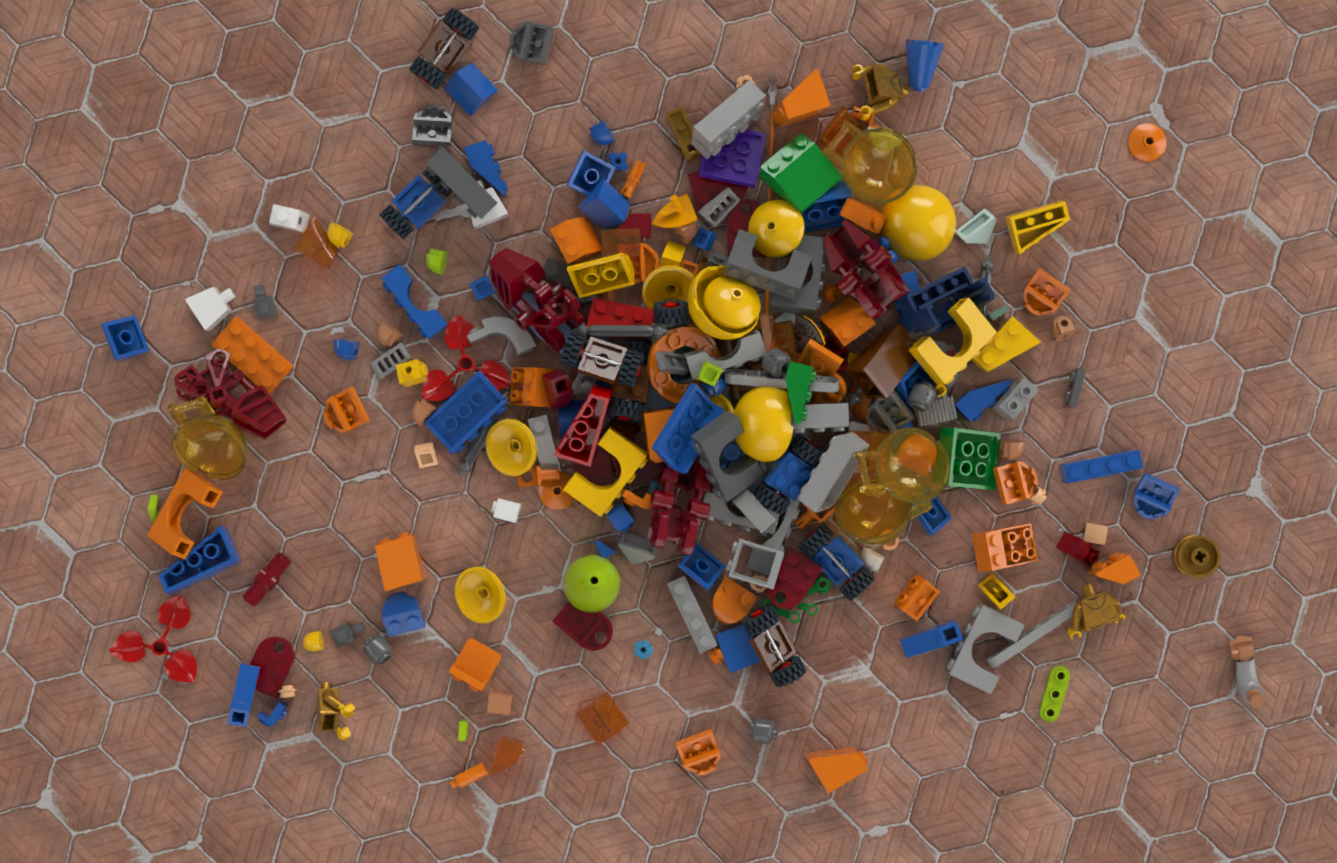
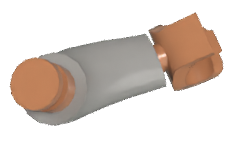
(1246, 676)

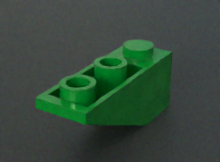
(798, 384)

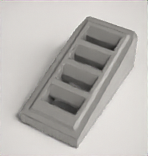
(710, 207)
(407, 357)

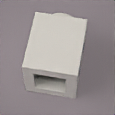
(506, 510)

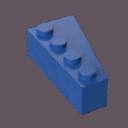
(205, 560)

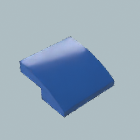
(737, 648)

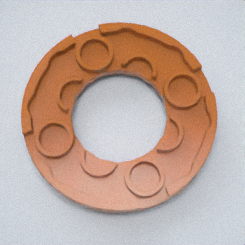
(669, 342)

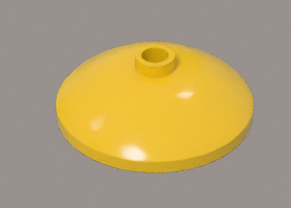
(787, 230)
(658, 281)
(729, 309)
(503, 448)
(473, 598)

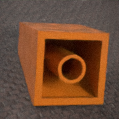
(804, 102)
(576, 240)
(846, 321)
(653, 423)
(400, 561)
(837, 766)

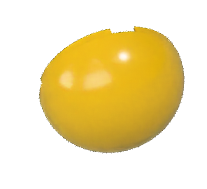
(919, 223)
(698, 311)
(766, 423)

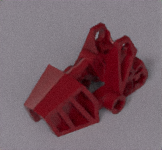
(852, 246)
(512, 275)
(253, 412)
(667, 518)

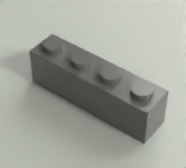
(457, 179)

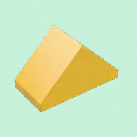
(672, 254)
(996, 591)

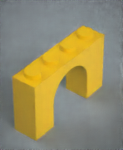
(976, 334)
(598, 497)

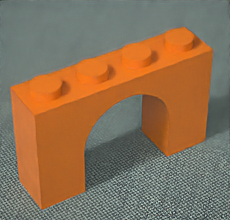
(166, 528)

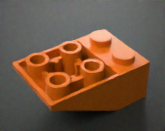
(1004, 547)

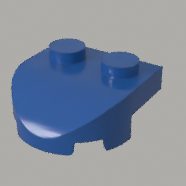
(1154, 497)
(401, 614)

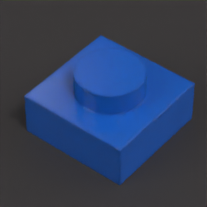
(704, 239)
(482, 288)

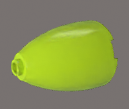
(582, 592)

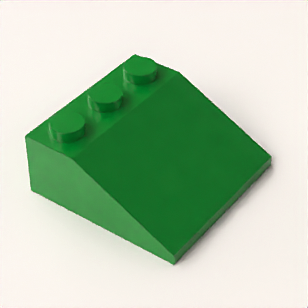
(800, 173)
(971, 457)

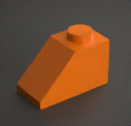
(863, 215)

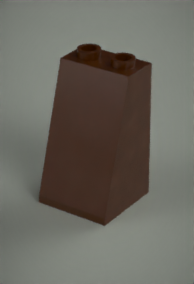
(883, 362)

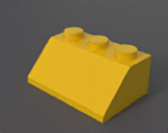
(602, 275)

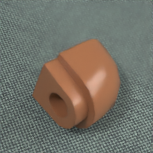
(686, 233)
(1062, 328)
(388, 335)
(422, 411)
(1012, 449)

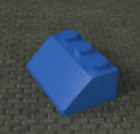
(826, 210)

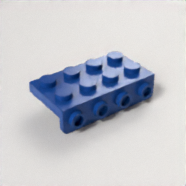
(467, 412)
(689, 416)

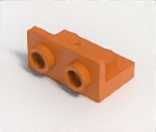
(916, 597)

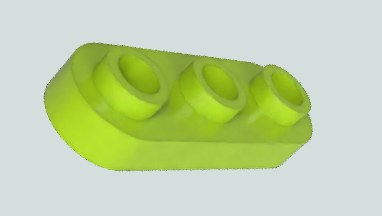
(1054, 684)

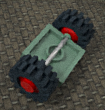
(671, 315)

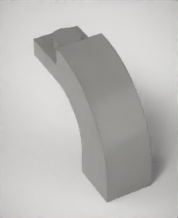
(503, 327)

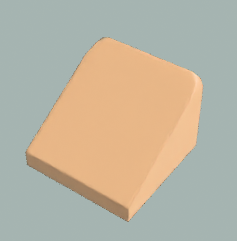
(426, 455)
(1095, 533)

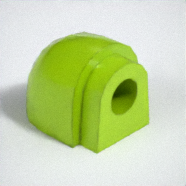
(437, 260)

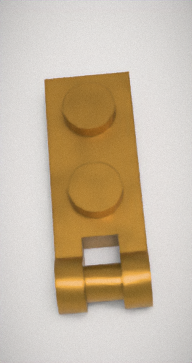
(683, 131)

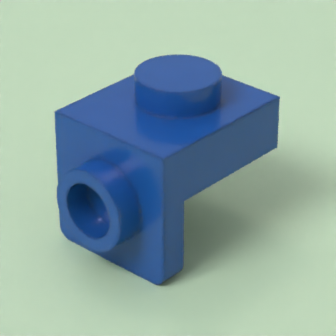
(277, 714)

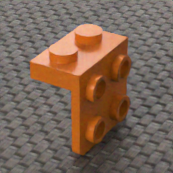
(475, 664)

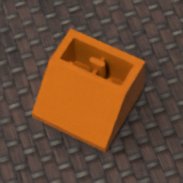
(528, 387)
(1118, 568)

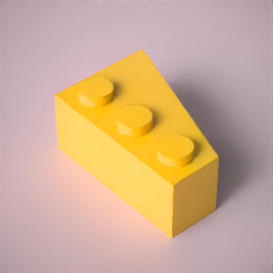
(1034, 224)
(1007, 343)

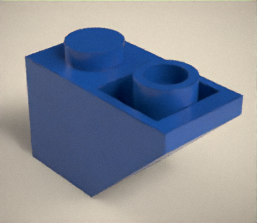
(620, 517)

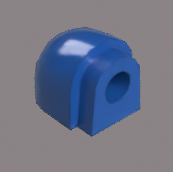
(601, 133)
(346, 348)
(715, 391)

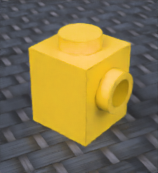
(412, 373)

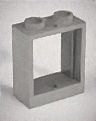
(1019, 396)
(775, 566)

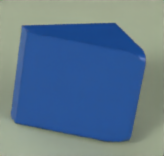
(603, 549)

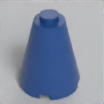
(922, 62)

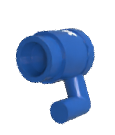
(730, 452)

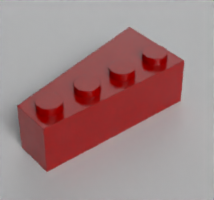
(615, 313)
(584, 431)

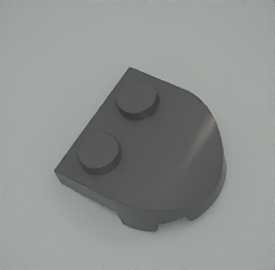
(532, 42)
(432, 126)
(888, 413)

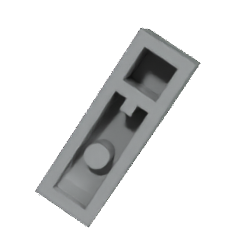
(545, 442)
(753, 510)

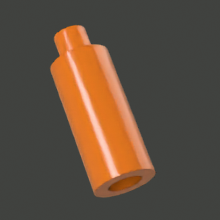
(469, 776)

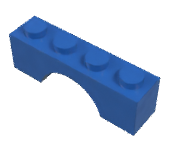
(399, 283)
(1101, 466)

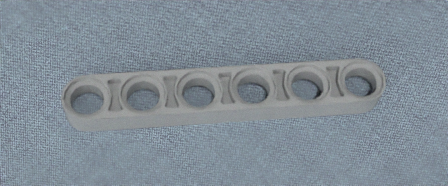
(765, 379)
(1032, 635)

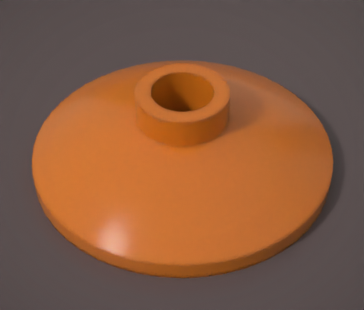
(1139, 147)
(550, 499)

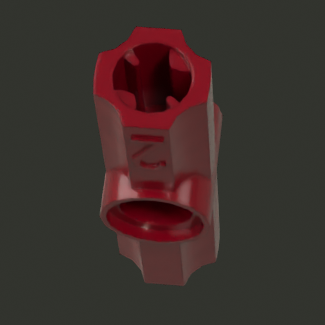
(266, 579)

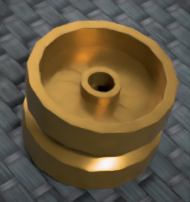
(1196, 545)

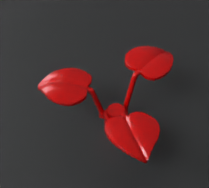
(439, 385)
(178, 667)

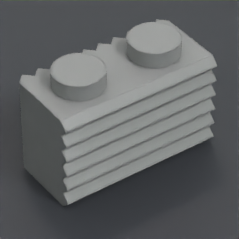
(941, 411)

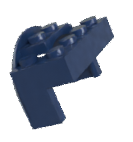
(935, 318)

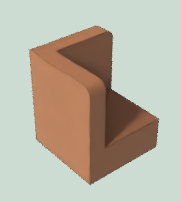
(499, 703)

